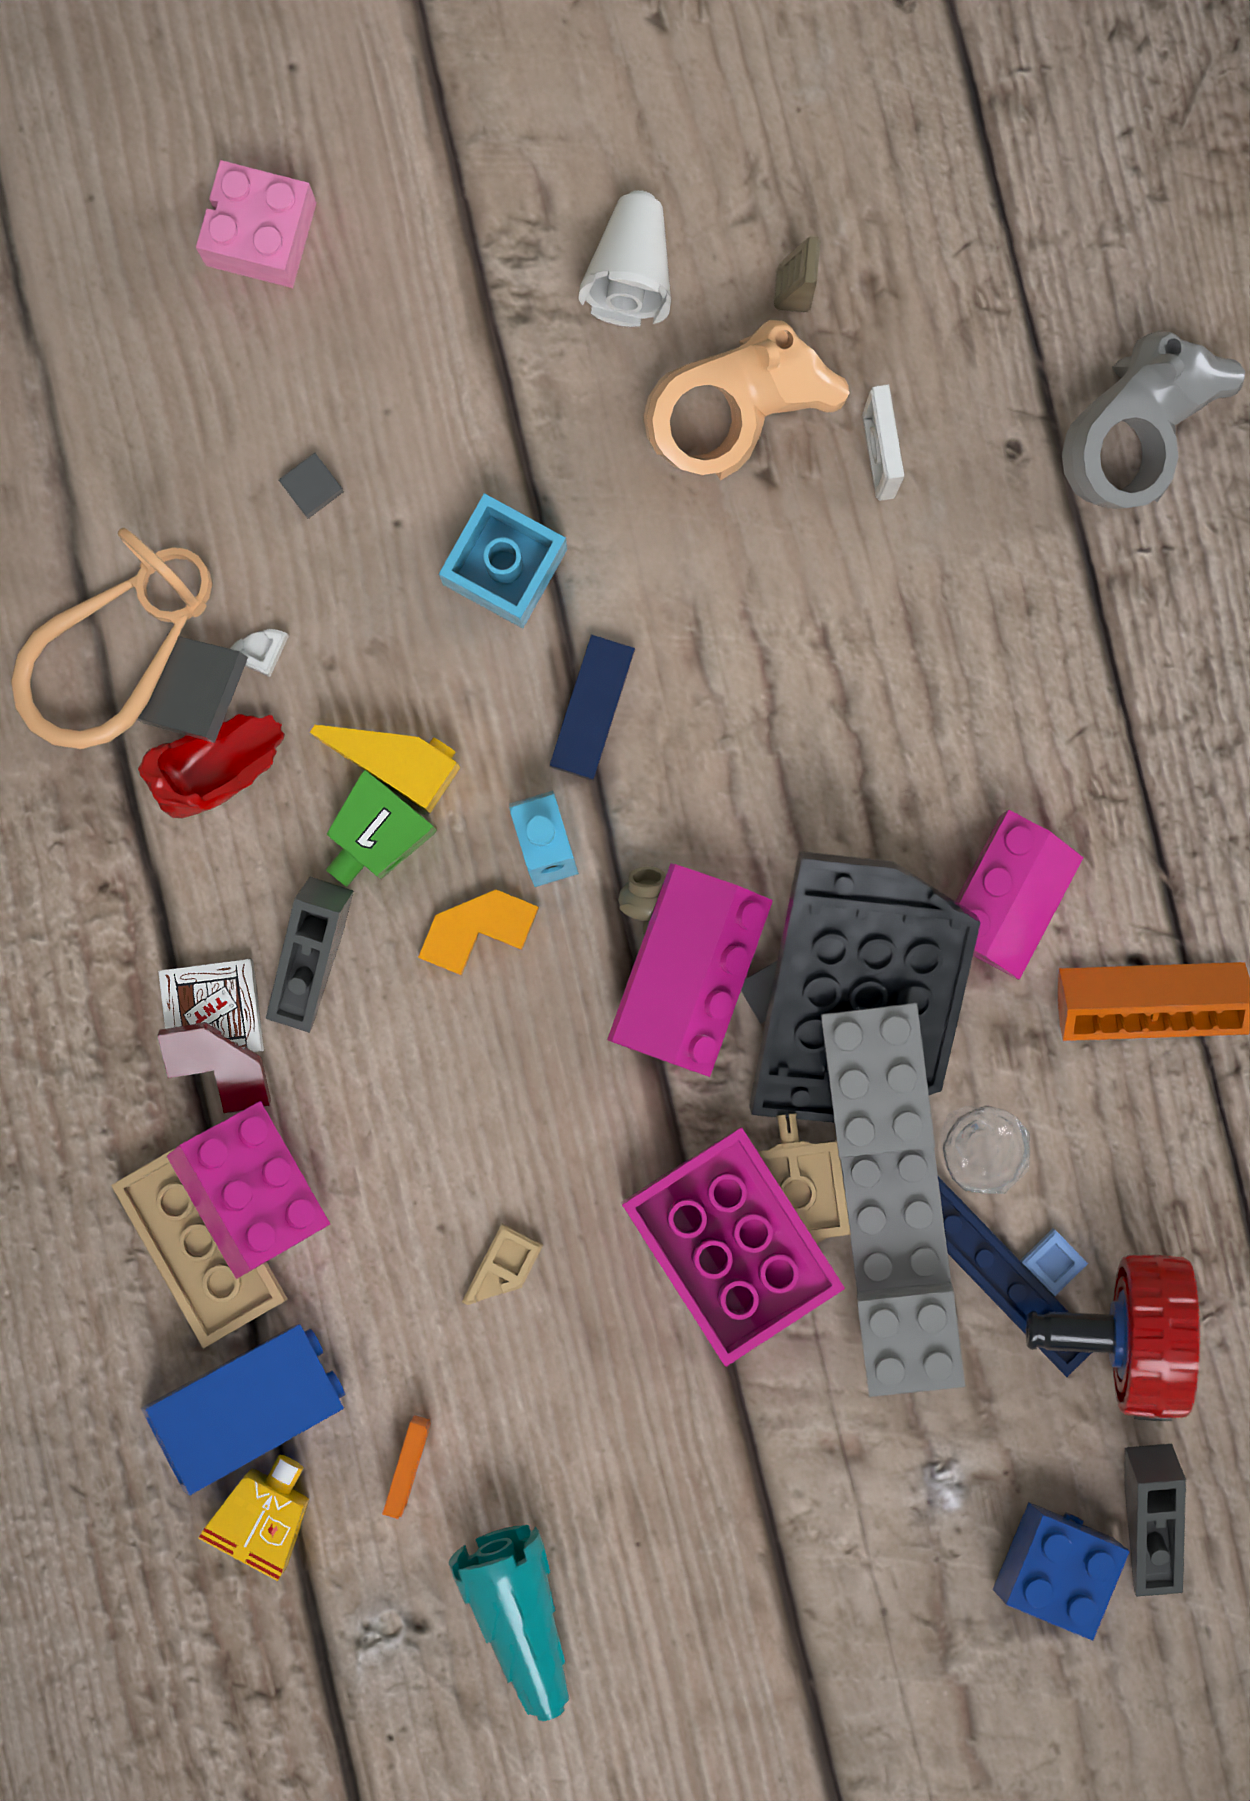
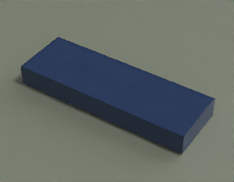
(592, 707)

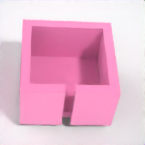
(256, 224)

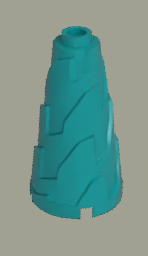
(515, 1612)

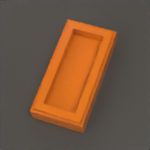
(407, 1467)

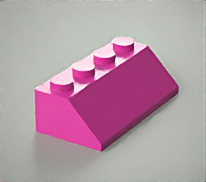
(690, 969)

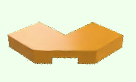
(457, 929)

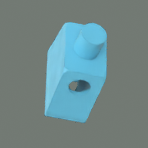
(543, 838)

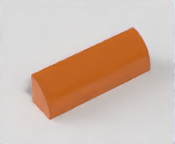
(1154, 1001)

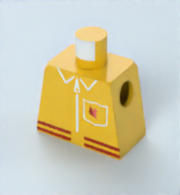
(261, 1518)

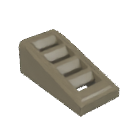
(798, 277)

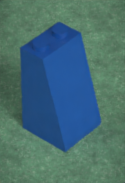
(244, 1408)

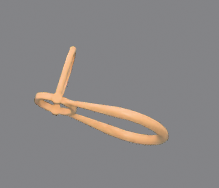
(65, 620)

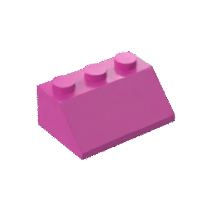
(1016, 890)

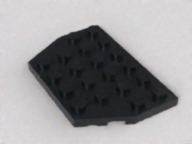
(858, 941)

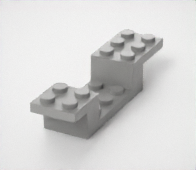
(893, 1200)

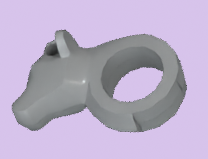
(1156, 391)

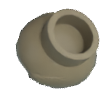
(641, 893)

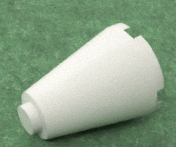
(630, 265)

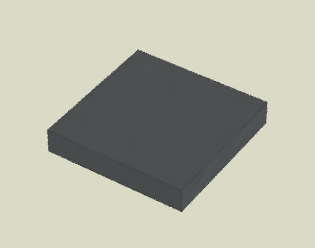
(195, 689)

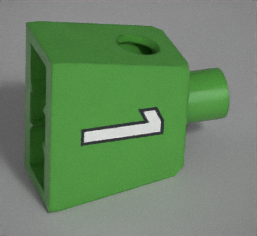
(375, 831)

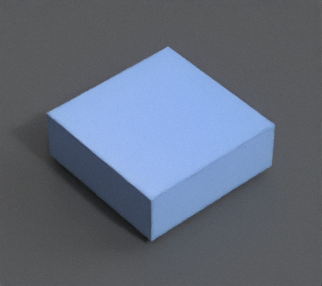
(1053, 1262)

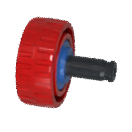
(1148, 1335)

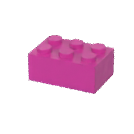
(248, 1189)

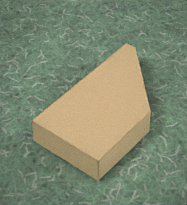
(504, 1265)

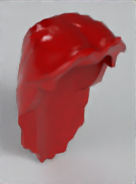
(201, 774)

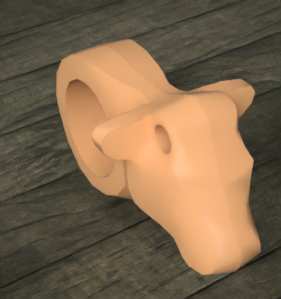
(761, 377)

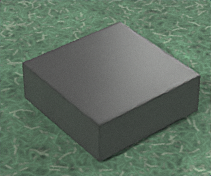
(311, 485)

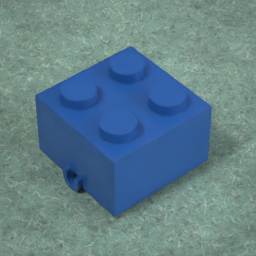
(1060, 1571)

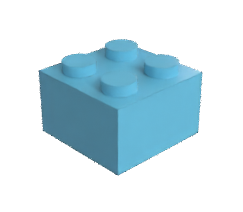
(503, 560)

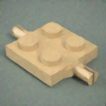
(810, 1180)

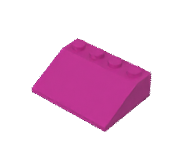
(732, 1246)

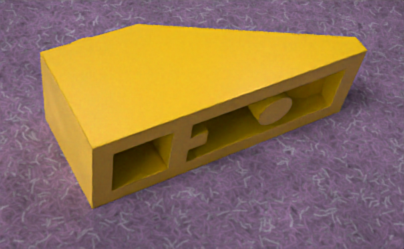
(402, 762)

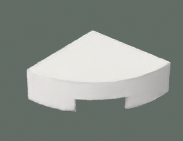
(262, 649)

